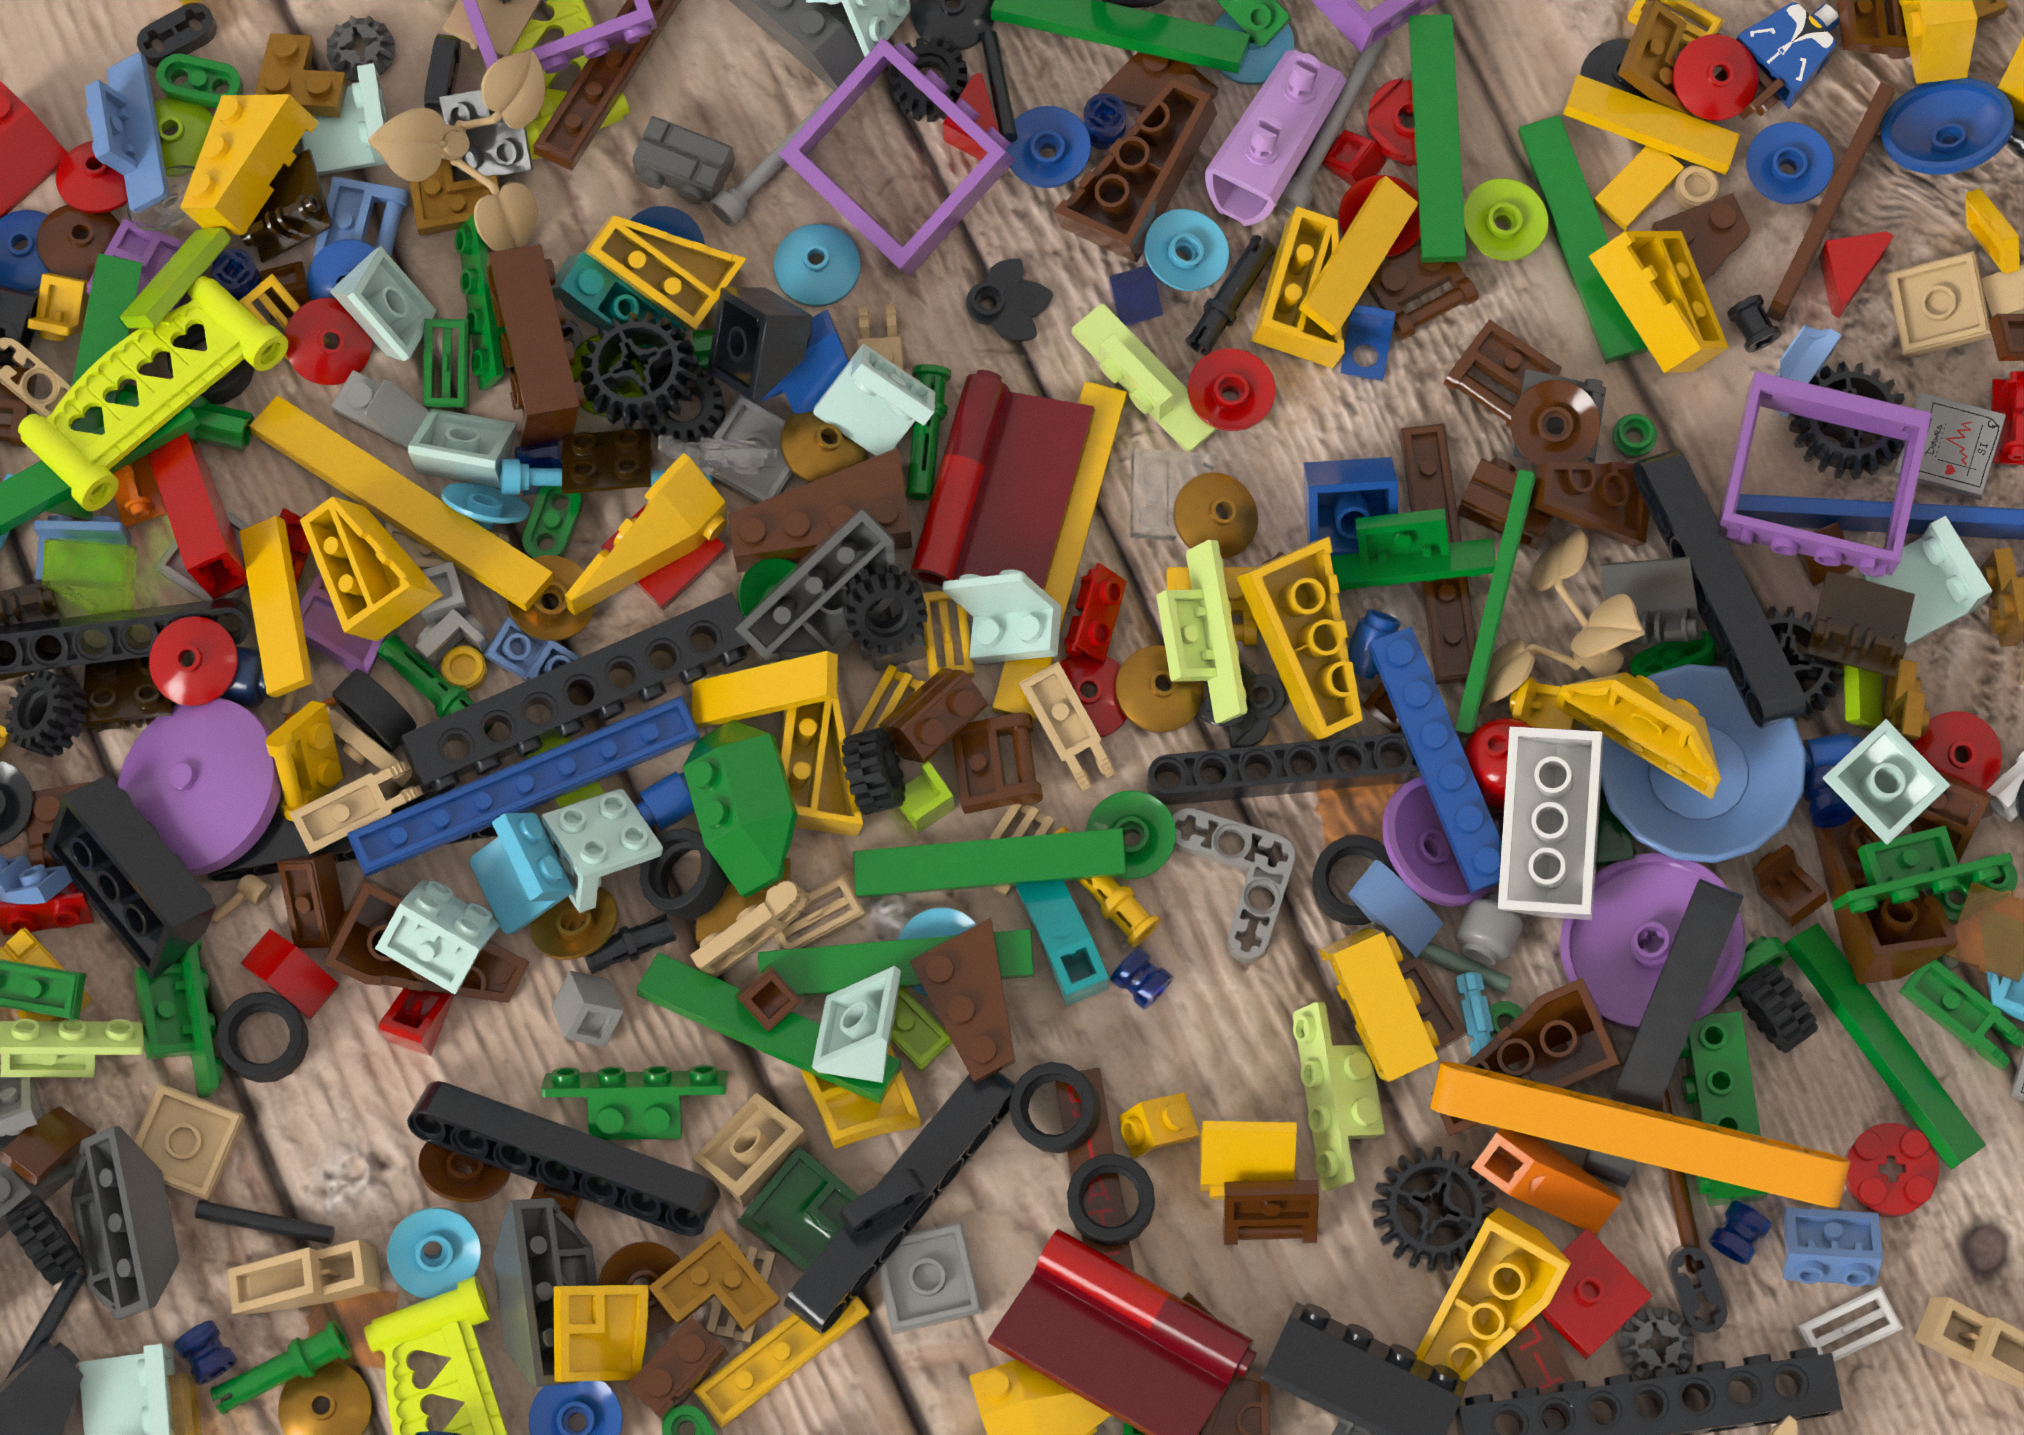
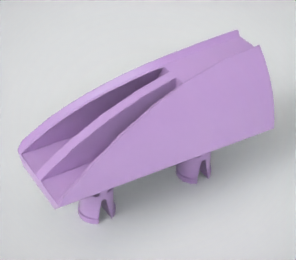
(1272, 137)

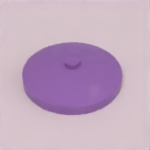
(204, 782)
(1632, 932)

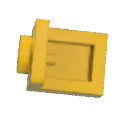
(60, 307)
(1536, 706)
(1158, 1124)

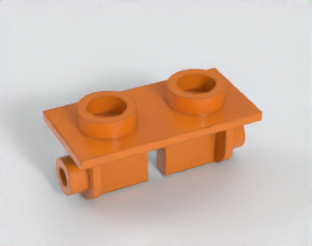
(138, 493)

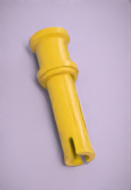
(1120, 906)

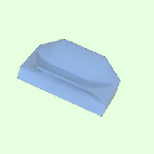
(1807, 355)

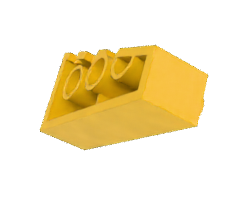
(1305, 635)

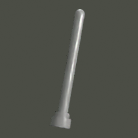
(1299, 188)
(731, 204)

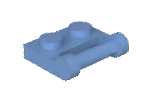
(351, 208)

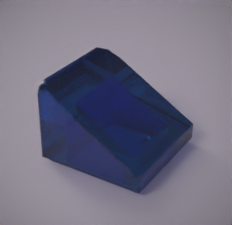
(1135, 295)
(539, 456)

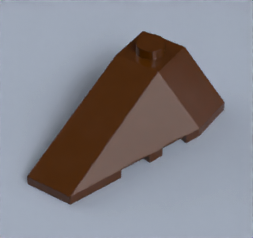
(361, 928)
(1891, 937)
(1553, 1042)

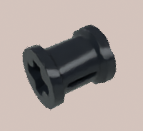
(1754, 323)

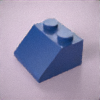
(1345, 491)

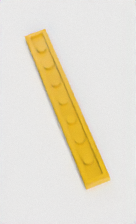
(402, 503)
(1073, 536)

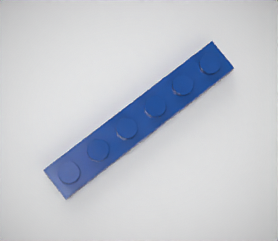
(1439, 757)

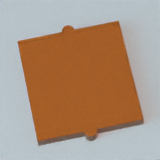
(1353, 810)
(1991, 932)
(352, 1316)

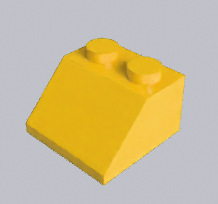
(1245, 1152)

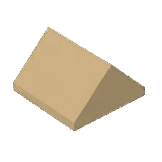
(750, 1148)

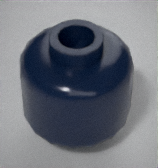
(249, 684)

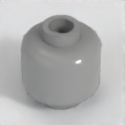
(1488, 932)

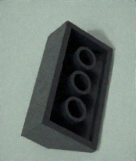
(129, 875)
(1361, 1377)

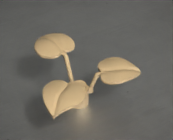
(420, 138)
(1593, 648)

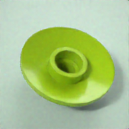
(193, 128)
(1517, 207)

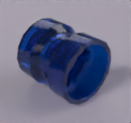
(1105, 130)
(239, 281)
(1826, 806)
(1141, 978)
(1741, 1230)
(205, 1352)

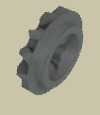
(380, 52)
(1639, 1330)

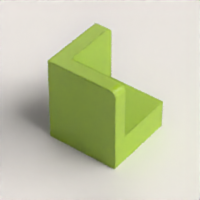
(926, 799)

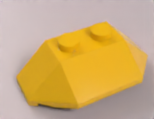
(1646, 724)

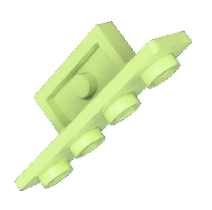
(1142, 375)
(1201, 633)
(64, 1046)
(1338, 1094)

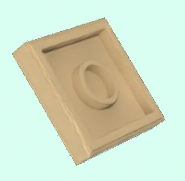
(1940, 304)
(189, 1140)

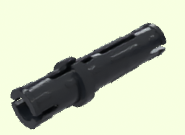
(1221, 309)

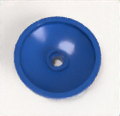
(1947, 126)

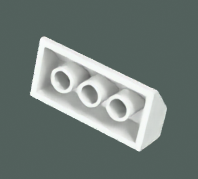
(1551, 822)

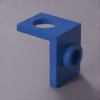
(1369, 327)

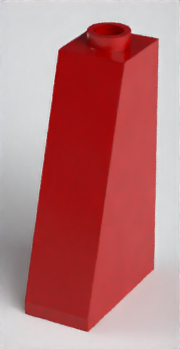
(198, 517)

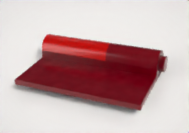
(1001, 484)
(1121, 1340)

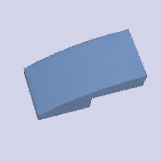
(524, 654)
(30, 884)
(1396, 908)

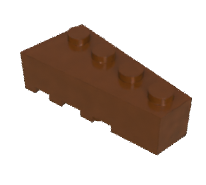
(1140, 172)
(534, 344)
(802, 517)

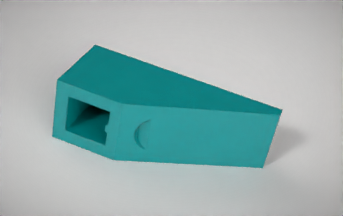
(599, 295)
(1064, 940)

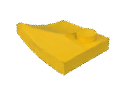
(855, 1118)
(599, 1332)

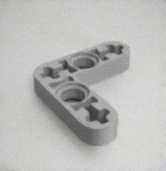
(1258, 875)

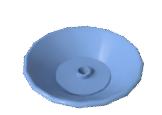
(1757, 767)

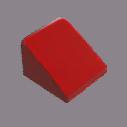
(1354, 157)

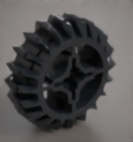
(673, 353)
(1848, 455)
(1804, 668)
(1413, 1203)

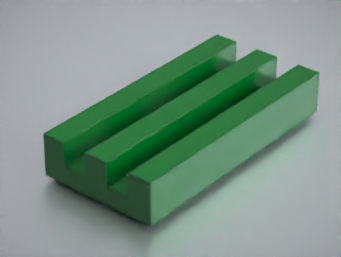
(463, 363)

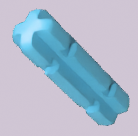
(1475, 1010)

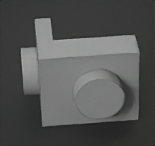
(452, 630)

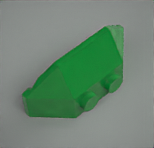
(742, 803)

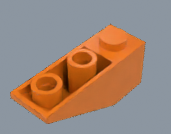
(1546, 1179)

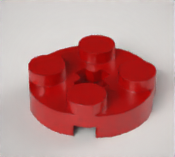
(1386, 124)
(1908, 1149)

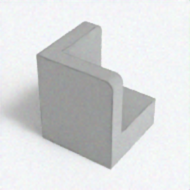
(449, 583)
(587, 1009)

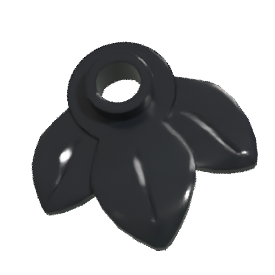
(1014, 298)
(1254, 725)

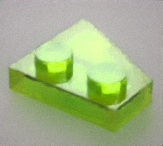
(91, 573)

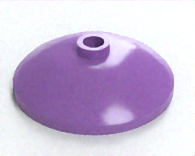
(1421, 848)

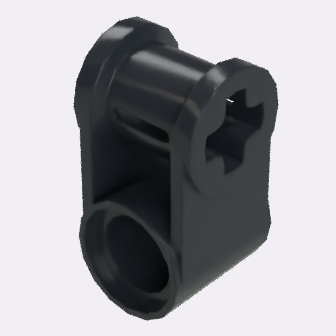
(15, 310)

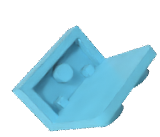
(520, 871)

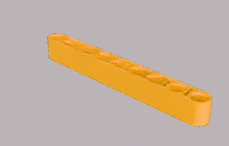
(1640, 1134)

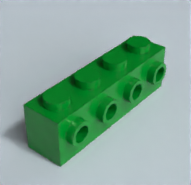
(1721, 1091)

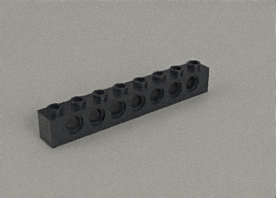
(438, 772)
(1815, 1397)

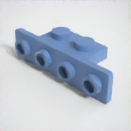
(128, 131)

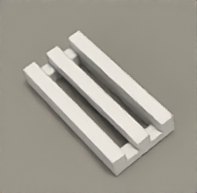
(1885, 1310)

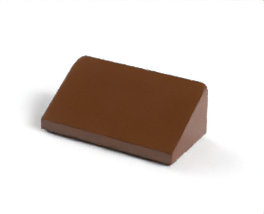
(312, 898)

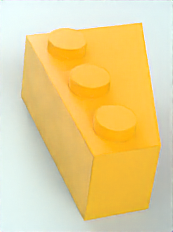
(1939, 37)
(241, 158)
(1301, 255)
(664, 268)
(1662, 297)
(365, 570)
(815, 770)
(1382, 1002)

